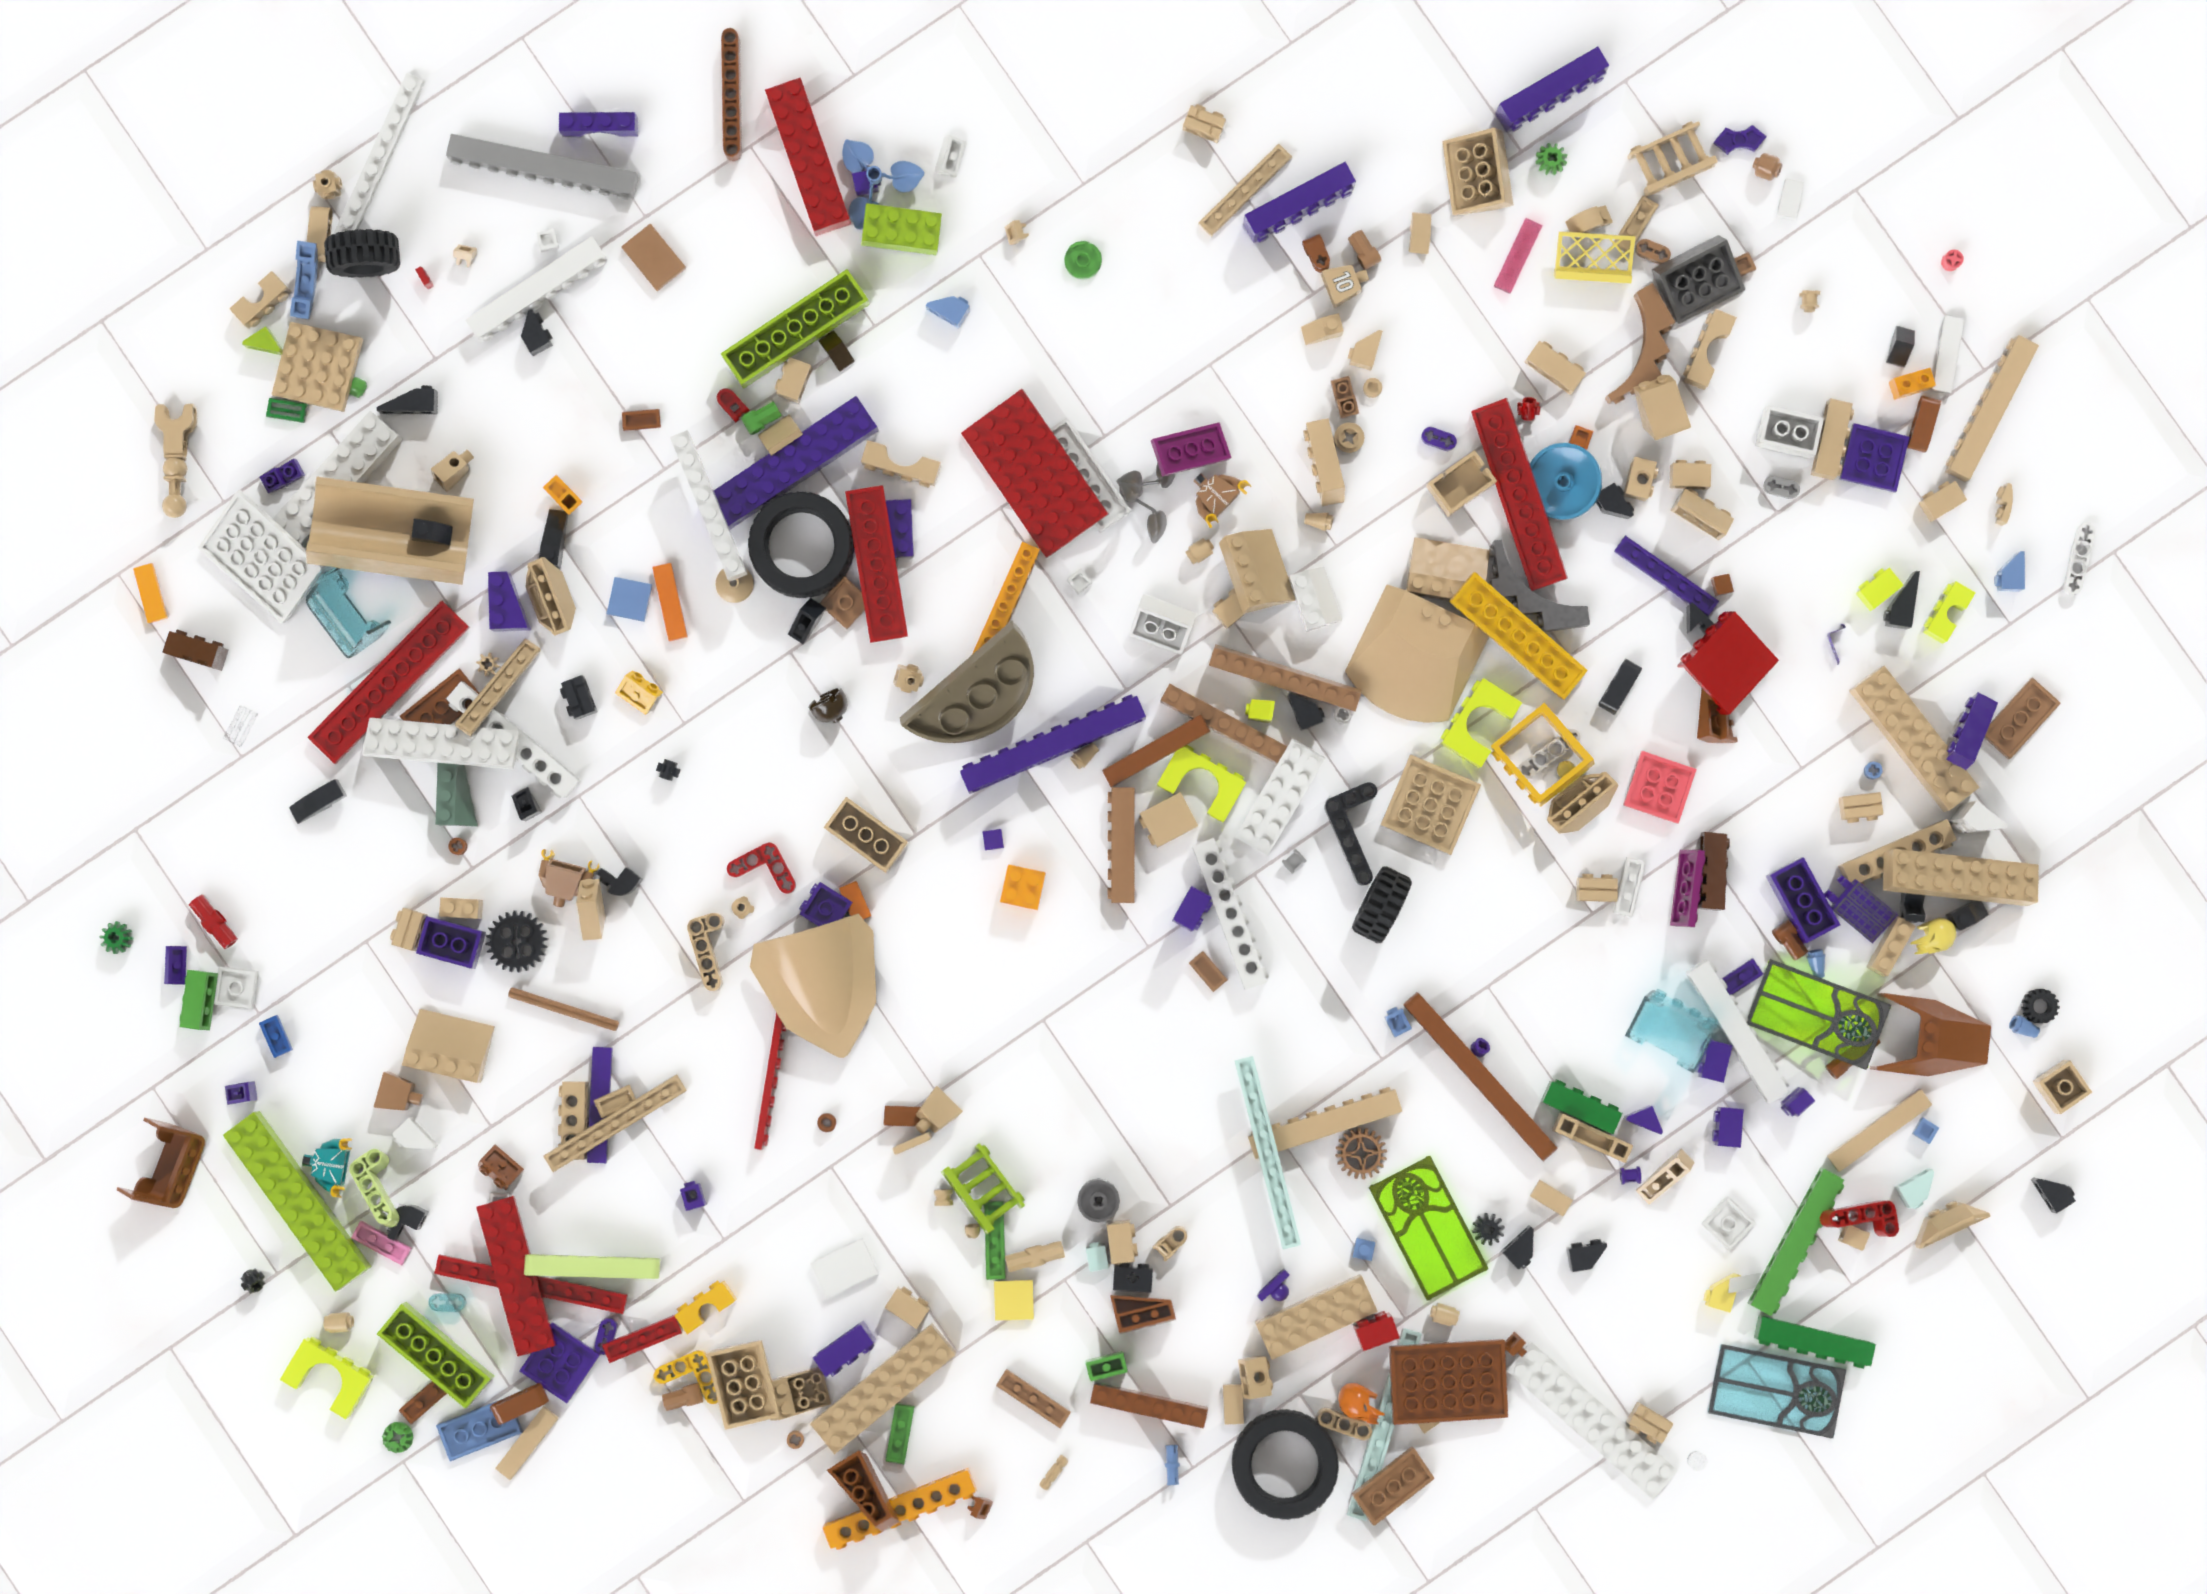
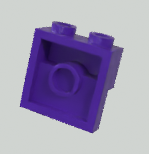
(824, 905)

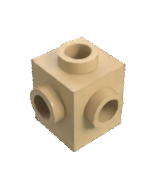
(333, 187)
(902, 677)

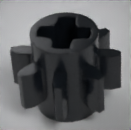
(668, 770)
(252, 1280)

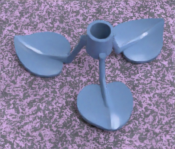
(858, 156)

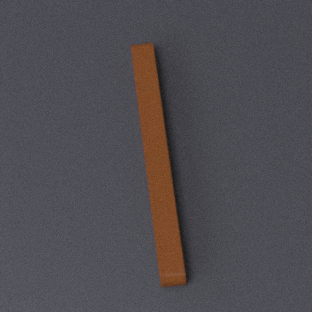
(1480, 1076)

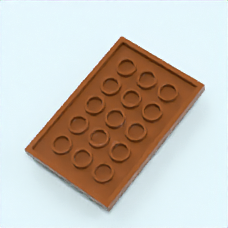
(1448, 1381)

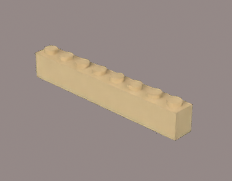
(1992, 408)
(1333, 1120)

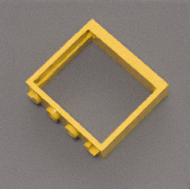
(1566, 735)

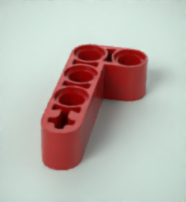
(1857, 1216)

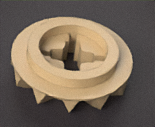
(1350, 428)

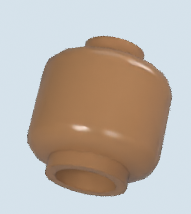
(1767, 166)

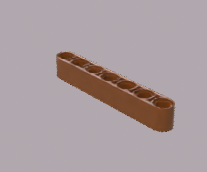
(727, 86)

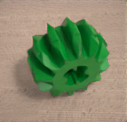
(117, 930)

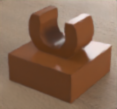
(1515, 1344)
(981, 1507)

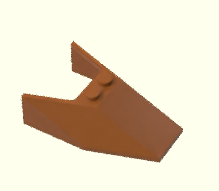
(1945, 1040)

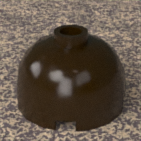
(830, 706)

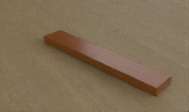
(1156, 750)

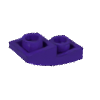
(282, 476)

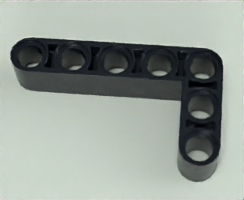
(1348, 830)

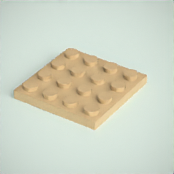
(317, 366)
(1430, 804)

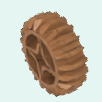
(1362, 1162)

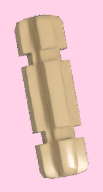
(1053, 1472)

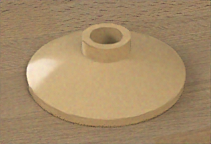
(736, 593)

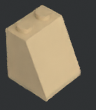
(1661, 407)

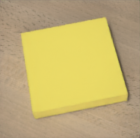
(1014, 1300)

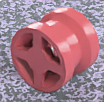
(1956, 259)

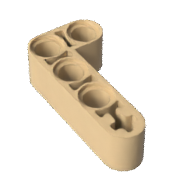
(703, 934)

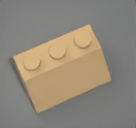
(1702, 514)

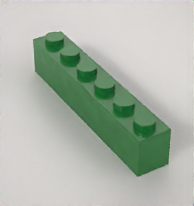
(1816, 1341)

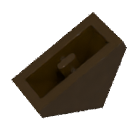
(836, 350)

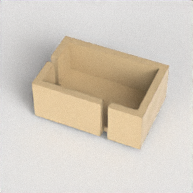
(1461, 483)

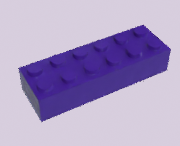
(1552, 89)
(1299, 202)

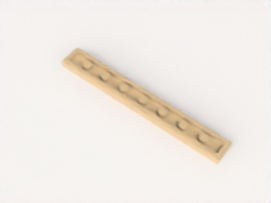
(614, 1123)

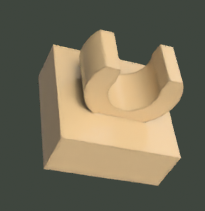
(1015, 232)
(464, 252)

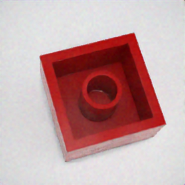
(1376, 1330)

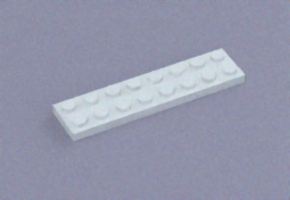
(440, 743)

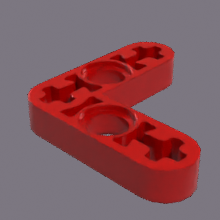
(762, 859)

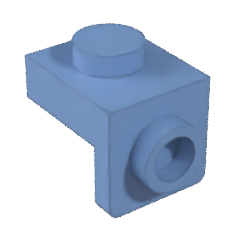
(1397, 1021)

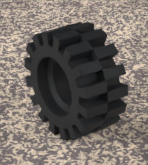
(2051, 1010)

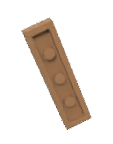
(1033, 1398)

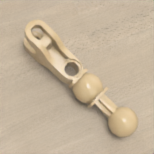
(175, 453)

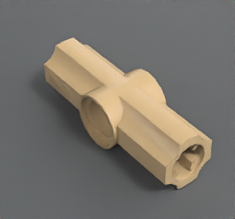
(1035, 1256)

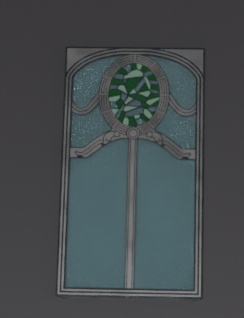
(1777, 1391)

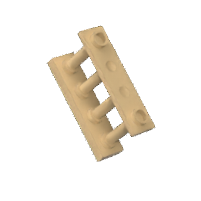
(1687, 169)

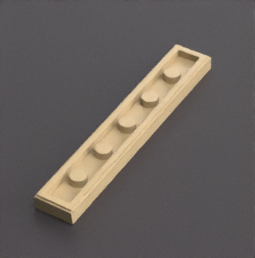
(1245, 190)
(497, 687)
(1879, 1130)

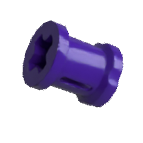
(1630, 1175)

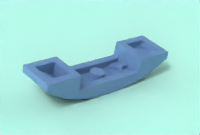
(305, 279)

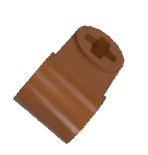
(1315, 251)

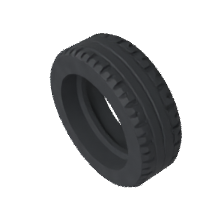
(801, 503)
(1289, 1507)

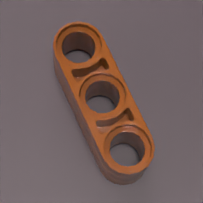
(1923, 423)
(519, 1403)

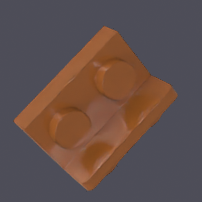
(499, 1167)

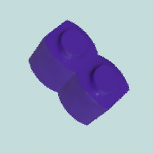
(1797, 1102)

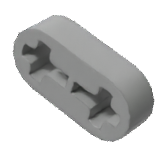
(1780, 492)

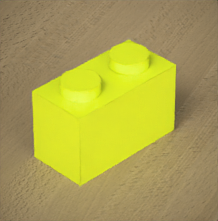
(1879, 589)

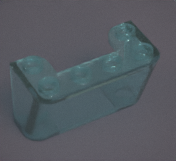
(1673, 1028)

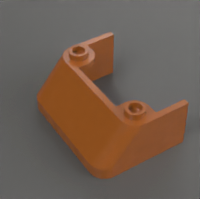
(173, 1169)

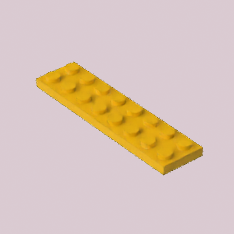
(1518, 635)

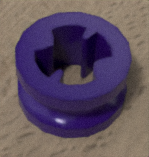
(1480, 1047)

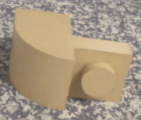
(1589, 220)

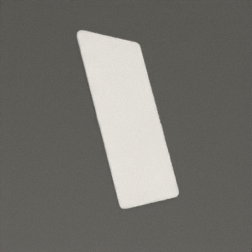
(1743, 1282)

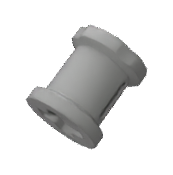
(1294, 861)

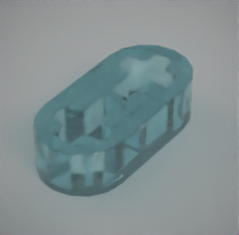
(447, 1297)

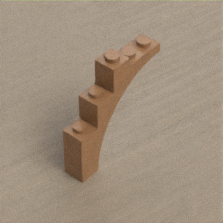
(1655, 320)

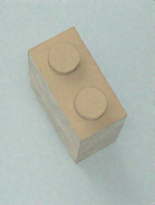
(1168, 820)
(591, 909)

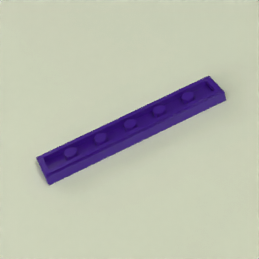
(1665, 575)
(600, 1086)

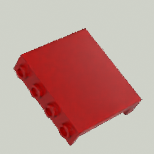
(1728, 661)

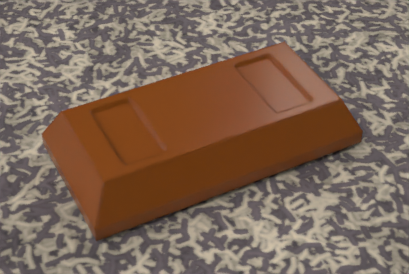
(641, 419)

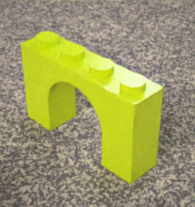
(1457, 737)
(1228, 784)
(354, 1379)

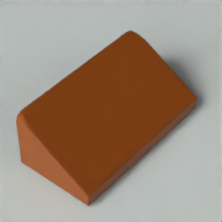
(901, 1116)

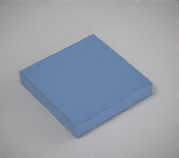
(629, 599)

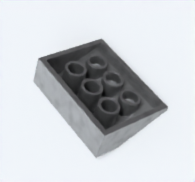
(1699, 278)

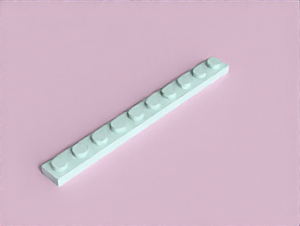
(1267, 1152)
(1381, 1433)

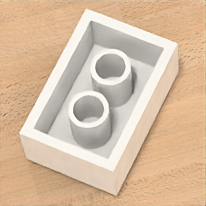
(1789, 432)

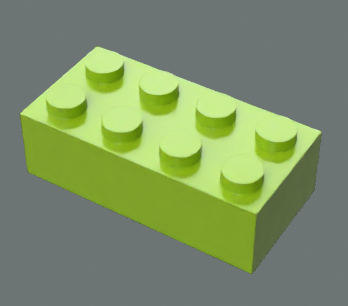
(901, 229)

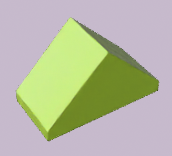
(263, 341)

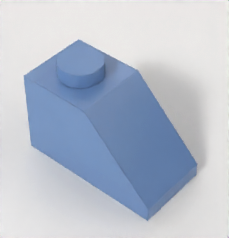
(950, 309)
(2012, 574)

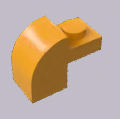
(562, 494)

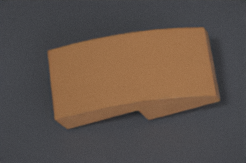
(1344, 397)

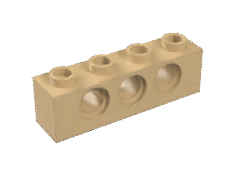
(580, 1111)

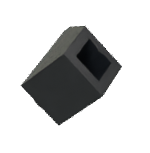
(534, 335)
(1613, 503)
(1585, 1256)

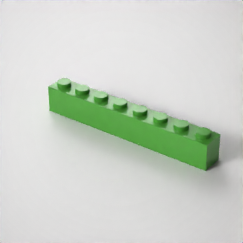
(1795, 1242)

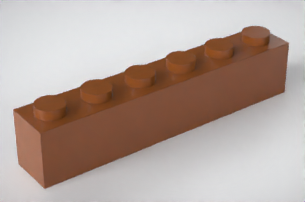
(1149, 1405)

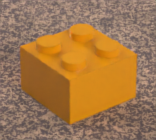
(1023, 887)

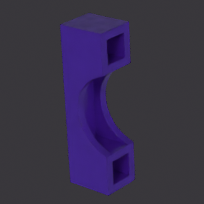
(581, 123)

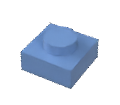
(1925, 1130)
(1363, 1249)

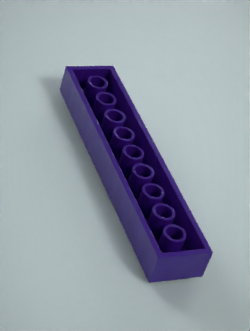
(795, 462)
(1053, 744)

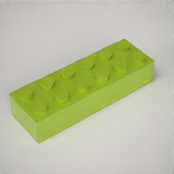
(435, 1354)

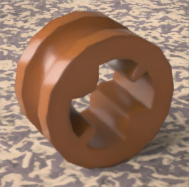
(455, 841)

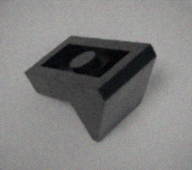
(1694, 617)

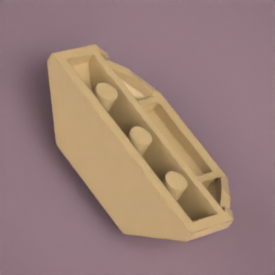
(550, 596)
(1581, 802)
(1947, 1222)

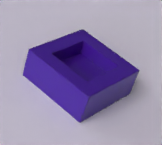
(993, 839)

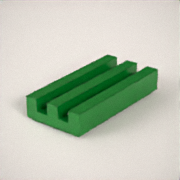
(302, 413)

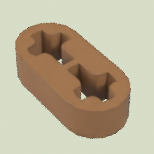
(1654, 247)

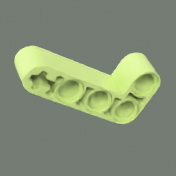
(377, 1190)

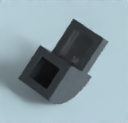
(623, 885)
(1912, 907)
(408, 1215)

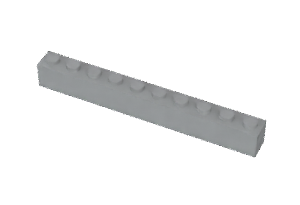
(542, 166)

